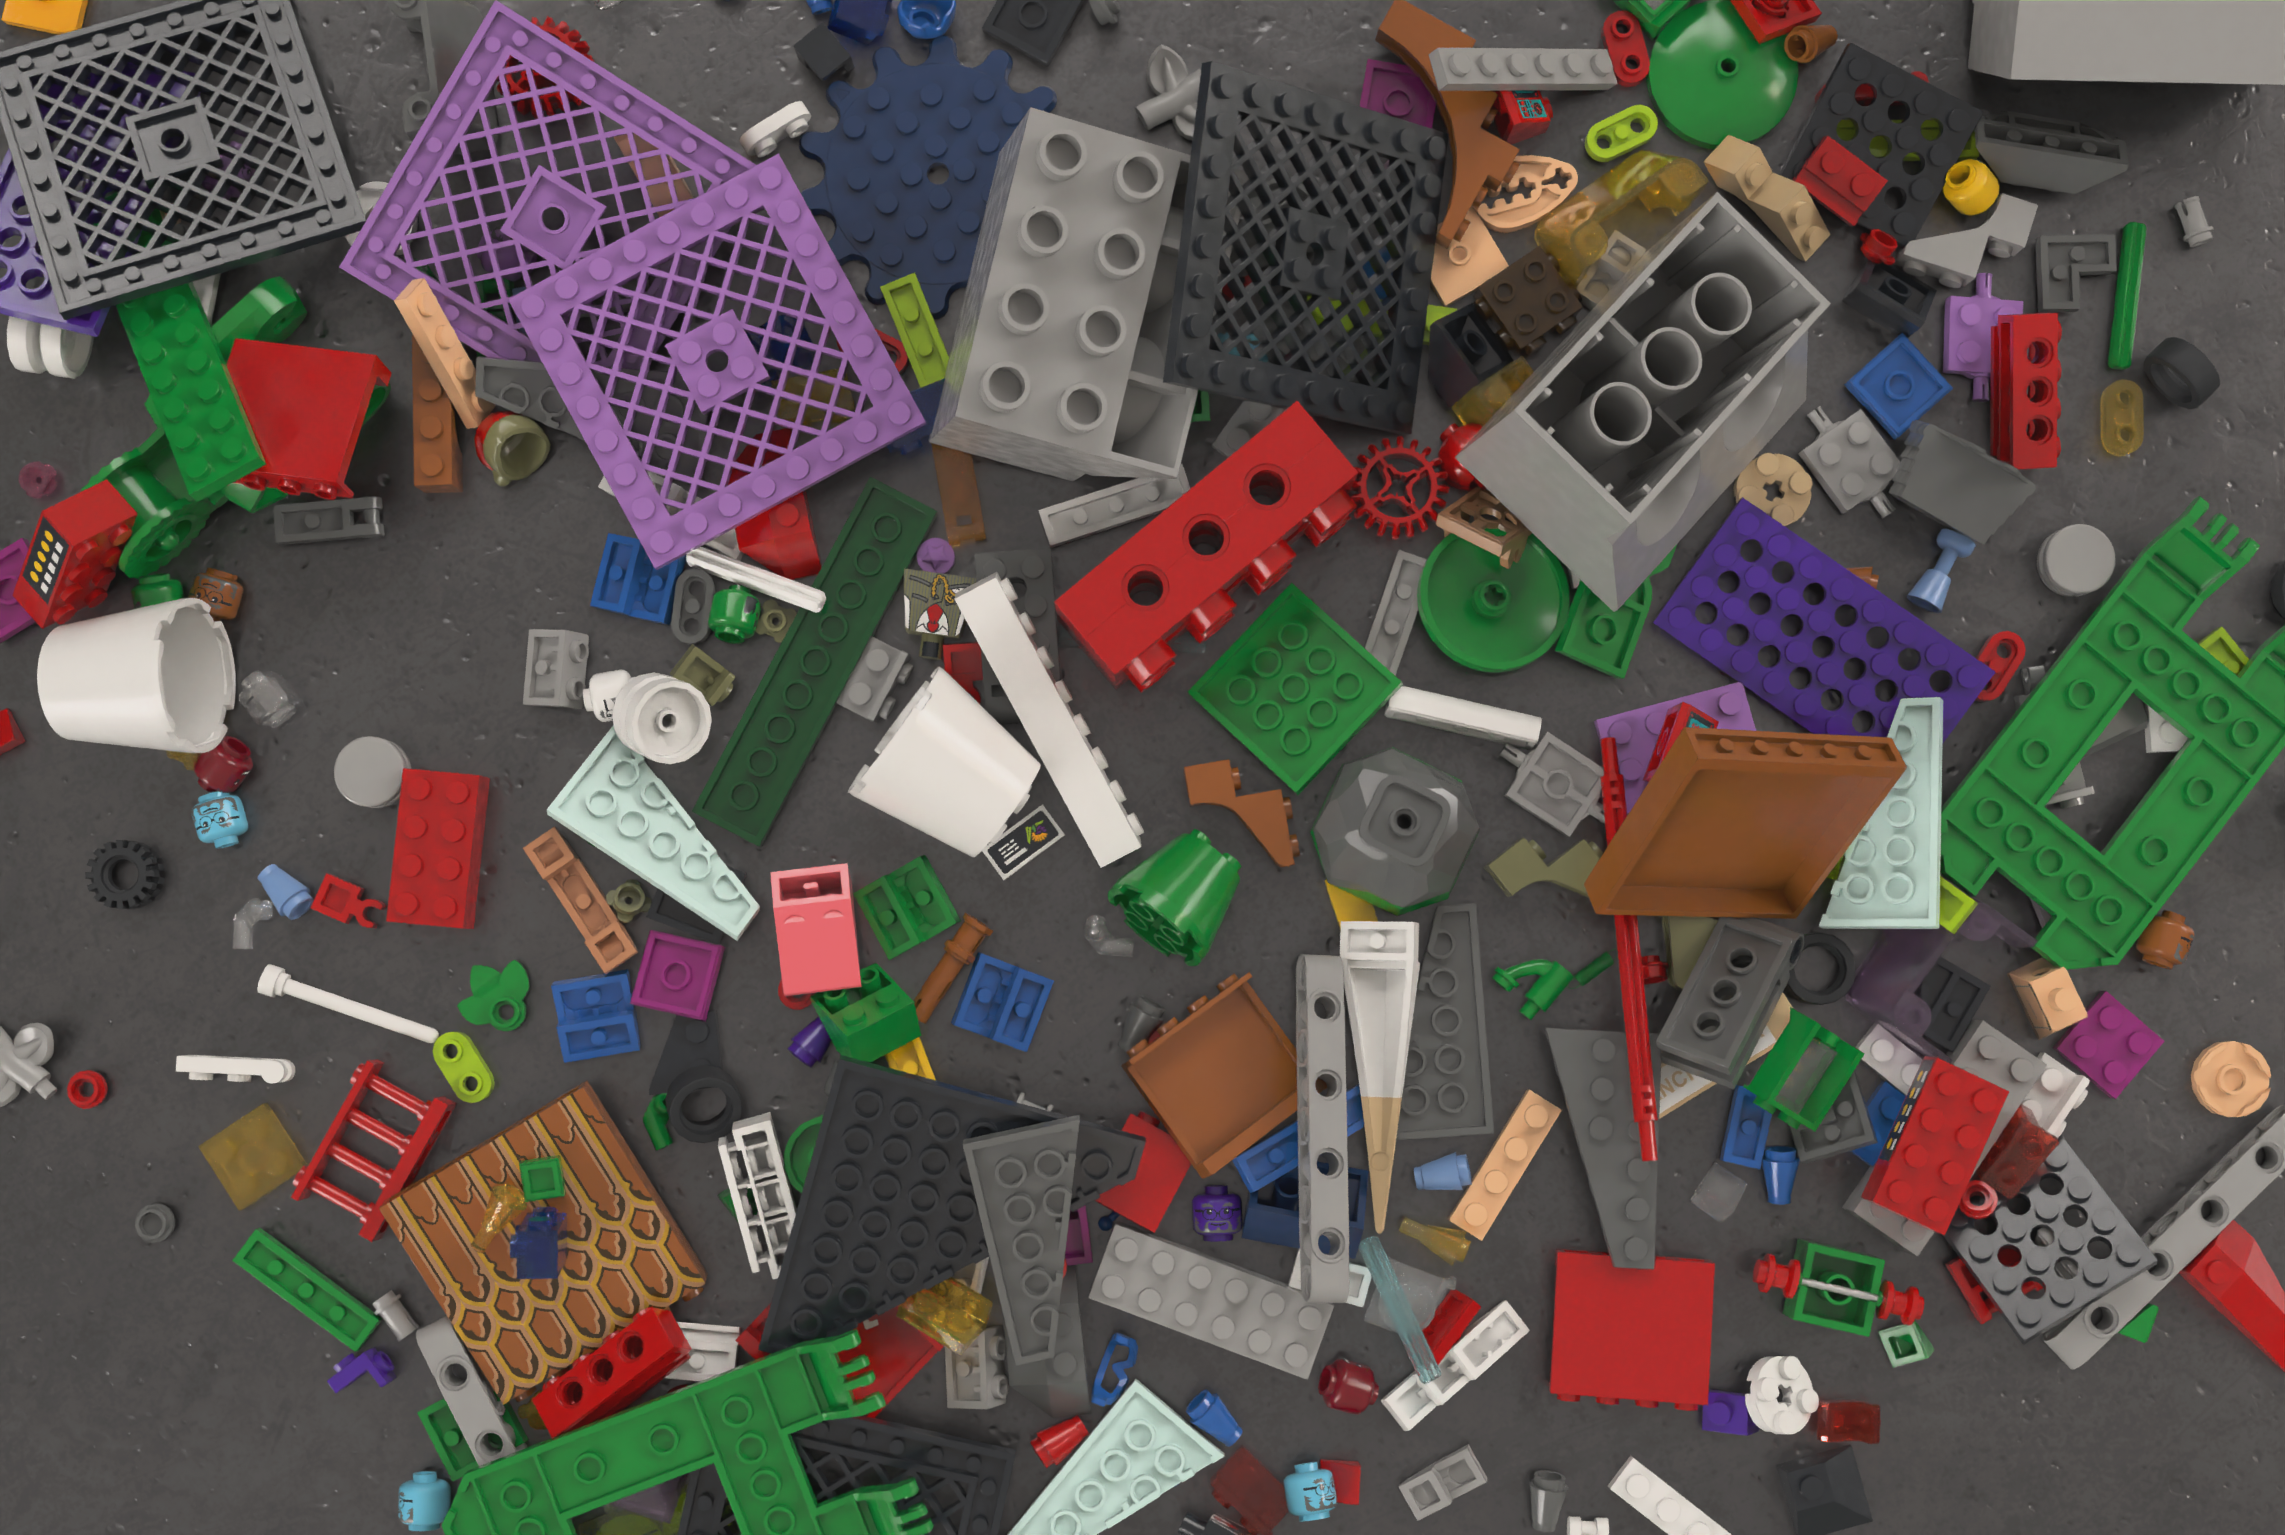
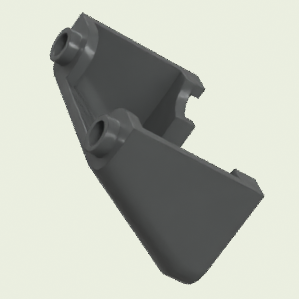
(447, 32)

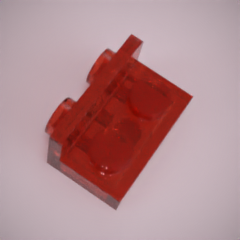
(2016, 1153)
(1251, 1491)

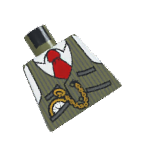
(933, 610)

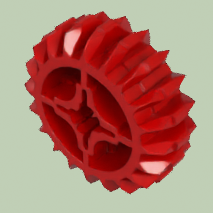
(550, 101)
(1406, 503)

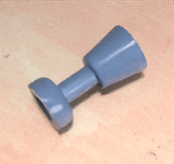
(1934, 584)

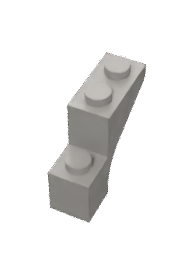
(1957, 255)

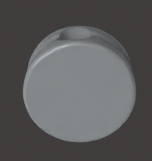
(2076, 560)
(371, 771)

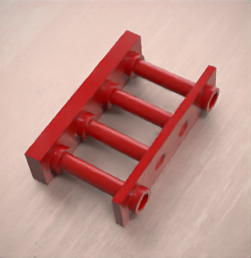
(412, 1148)

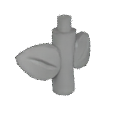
(1175, 90)
(23, 1060)

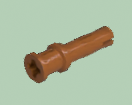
(958, 952)

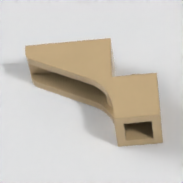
(1775, 199)

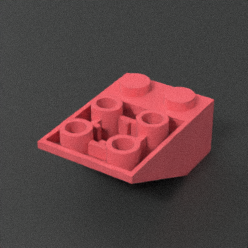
(816, 929)

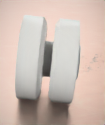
(47, 348)
(662, 718)

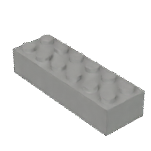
(1992, 1058)
(1210, 1299)

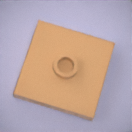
(1465, 263)

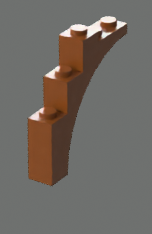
(1476, 154)

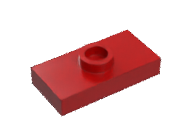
(1449, 1322)

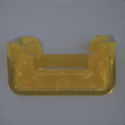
(1574, 228)

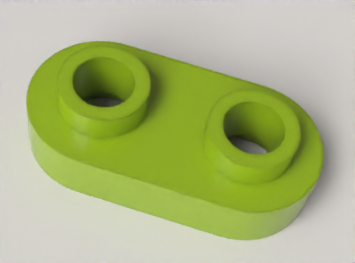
(1619, 134)
(465, 1064)

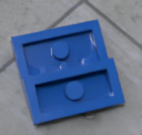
(632, 585)
(1002, 1002)
(596, 1016)

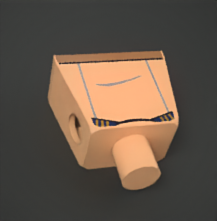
(2048, 998)

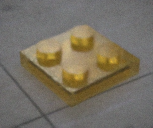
(253, 1156)

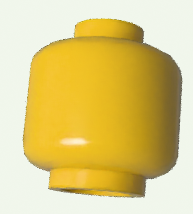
(1971, 187)

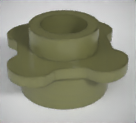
(772, 611)
(632, 890)

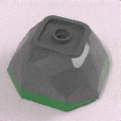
(1376, 858)

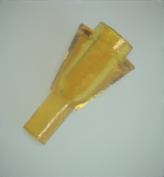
(502, 1208)
(1444, 1242)

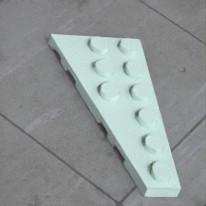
(640, 823)
(1895, 859)
(1119, 1468)

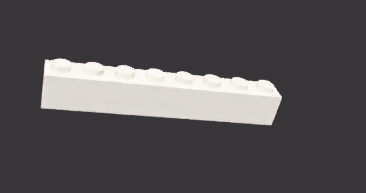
(1049, 719)

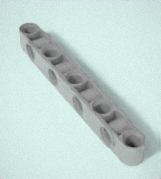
(1322, 1129)
(2179, 1238)
(469, 1399)

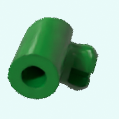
(655, 1122)

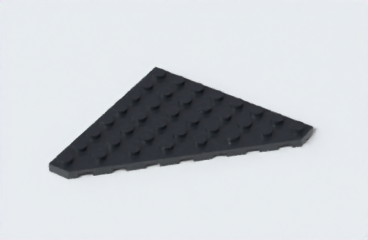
(895, 1200)

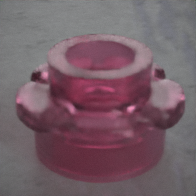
(28, 477)

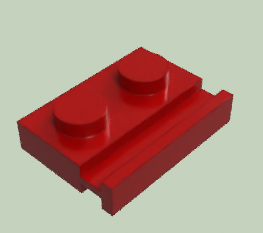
(1840, 180)

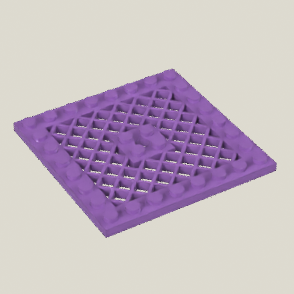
(465, 94)
(669, 237)

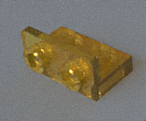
(821, 392)
(948, 1314)

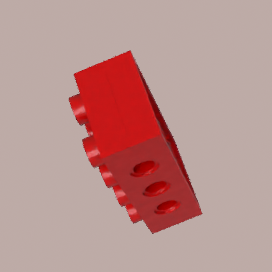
(1310, 493)

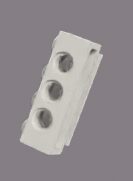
(769, 1185)

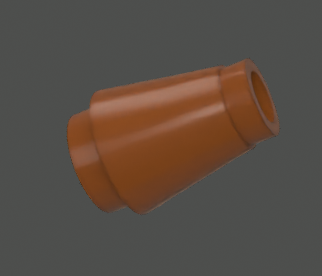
(1809, 41)

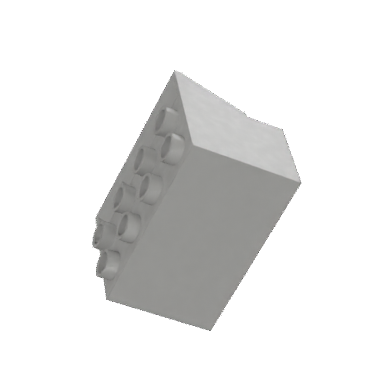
(2131, 40)
(1073, 308)
(1653, 401)

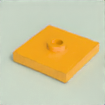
(45, 15)

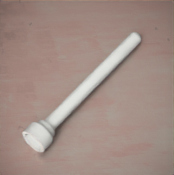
(276, 982)

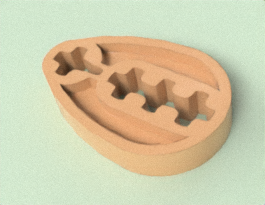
(1522, 212)

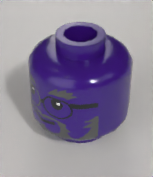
(1217, 1213)

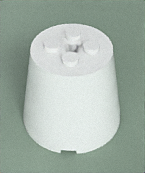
(140, 678)
(948, 768)

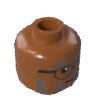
(219, 591)
(2166, 940)

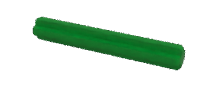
(2127, 296)

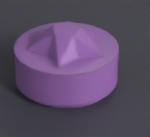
(936, 556)

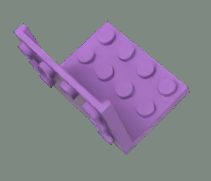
(1639, 730)

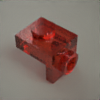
(1848, 1421)

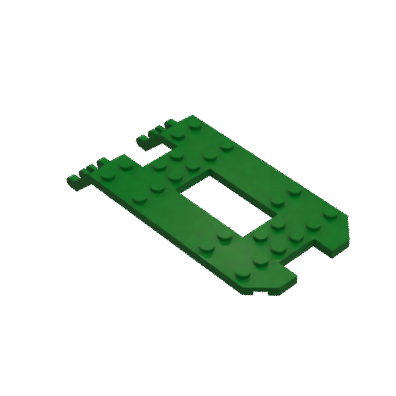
(2124, 648)
(731, 1420)

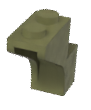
(1524, 865)
(1683, 945)

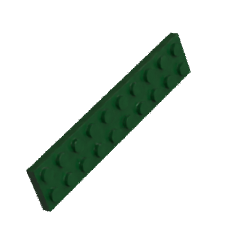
(815, 663)

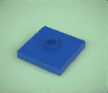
(1898, 386)

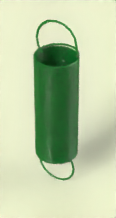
(1594, 968)

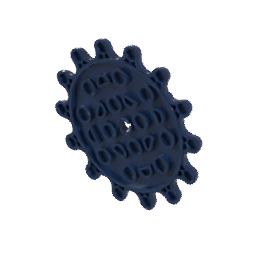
(882, 158)

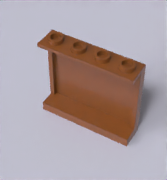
(1218, 1075)

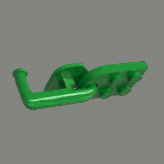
(1606, 637)

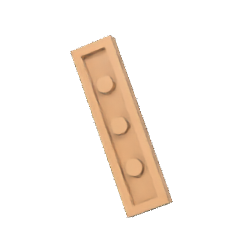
(443, 351)
(1504, 1164)

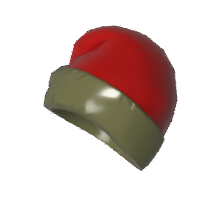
(510, 446)

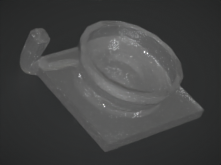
(1422, 1291)

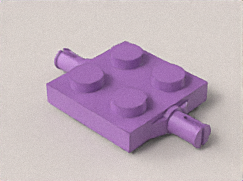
(1969, 333)

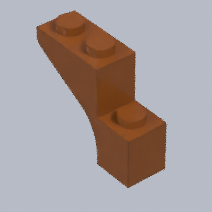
(1261, 813)

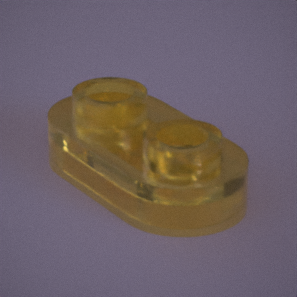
(2118, 416)

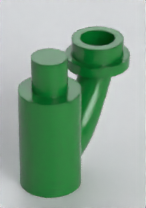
(1544, 991)

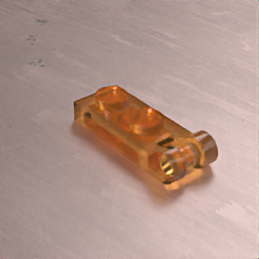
(958, 494)

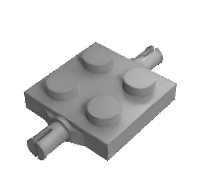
(1851, 461)
(1555, 783)

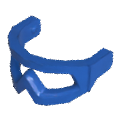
(1101, 1396)

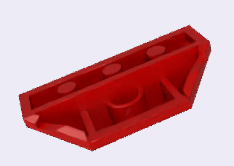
(784, 535)

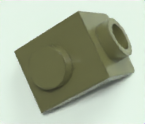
(704, 674)

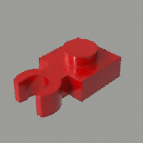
(964, 665)
(343, 900)

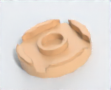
(2231, 1079)

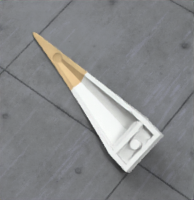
(1380, 998)

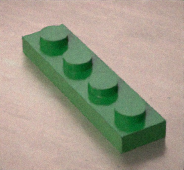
(307, 1289)

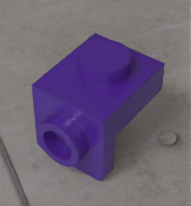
(353, 1368)
(1727, 1414)

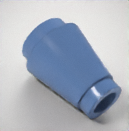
(285, 892)
(1444, 1173)

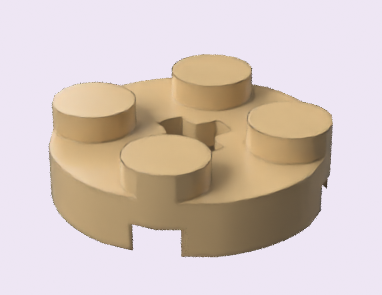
(1792, 481)

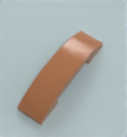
(582, 899)

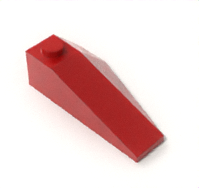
(2243, 1288)

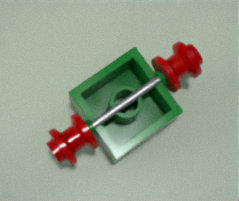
(1836, 1288)

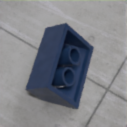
(1274, 1211)

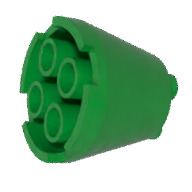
(1179, 896)

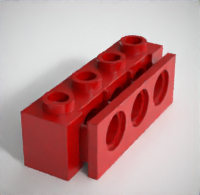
(2011, 375)
(614, 1373)

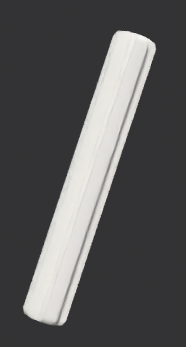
(757, 579)

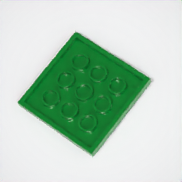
(1295, 688)

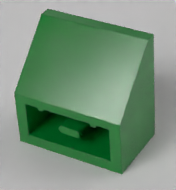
(868, 1018)

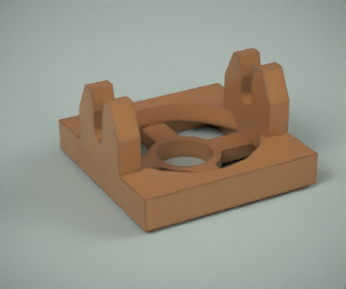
(1478, 502)

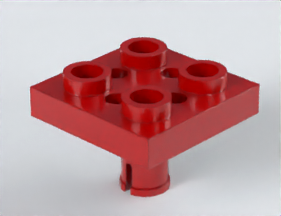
(1776, 16)

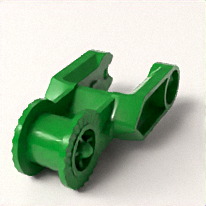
(150, 474)

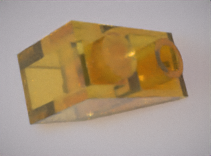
(1491, 394)

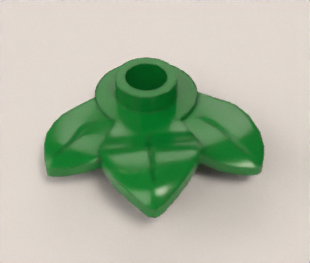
(492, 992)

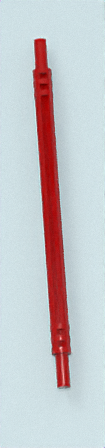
(1630, 970)

